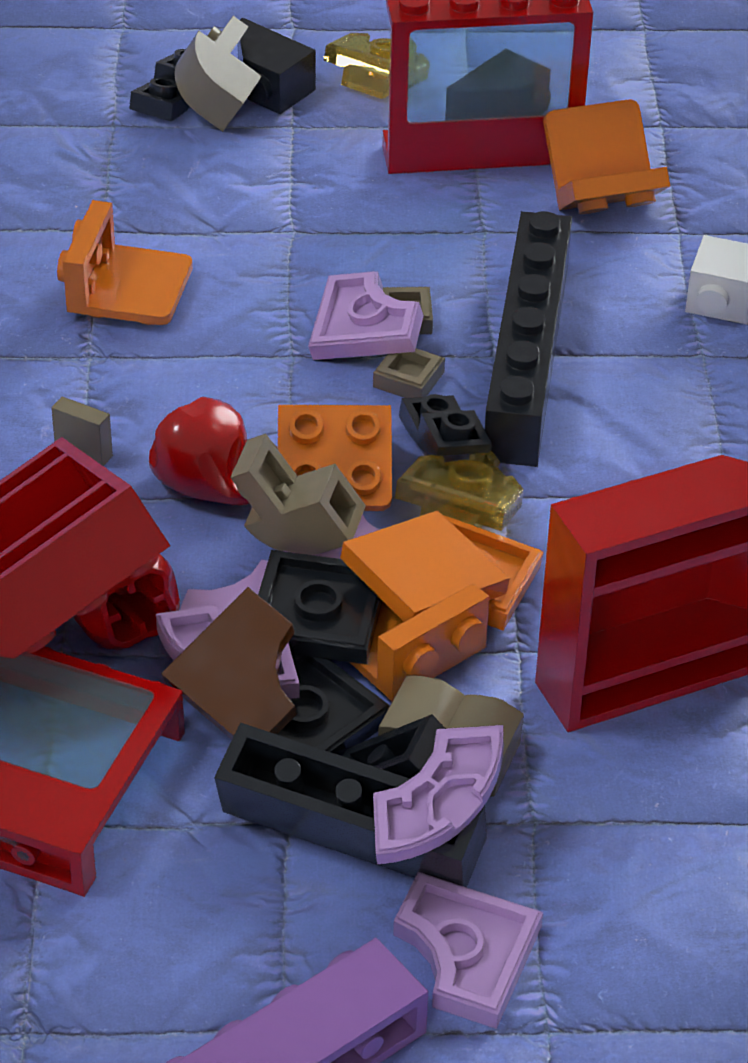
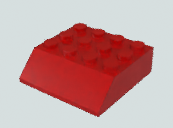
(66, 542)
(645, 592)

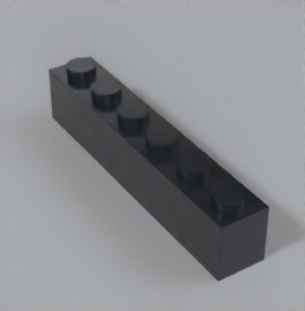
(528, 338)

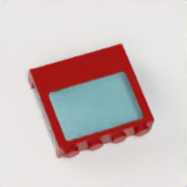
(480, 79)
(67, 757)

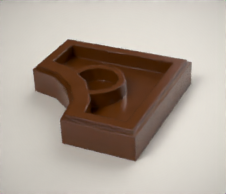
(235, 668)

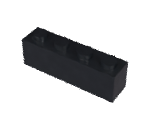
(327, 802)

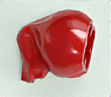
(199, 450)
(132, 608)

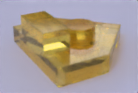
(364, 62)
(462, 489)

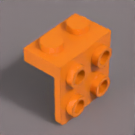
(601, 157)
(119, 279)
(344, 435)
(427, 641)

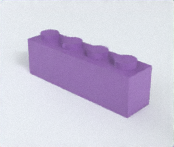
(347, 1013)

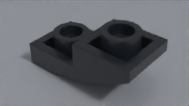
(161, 95)
(442, 427)

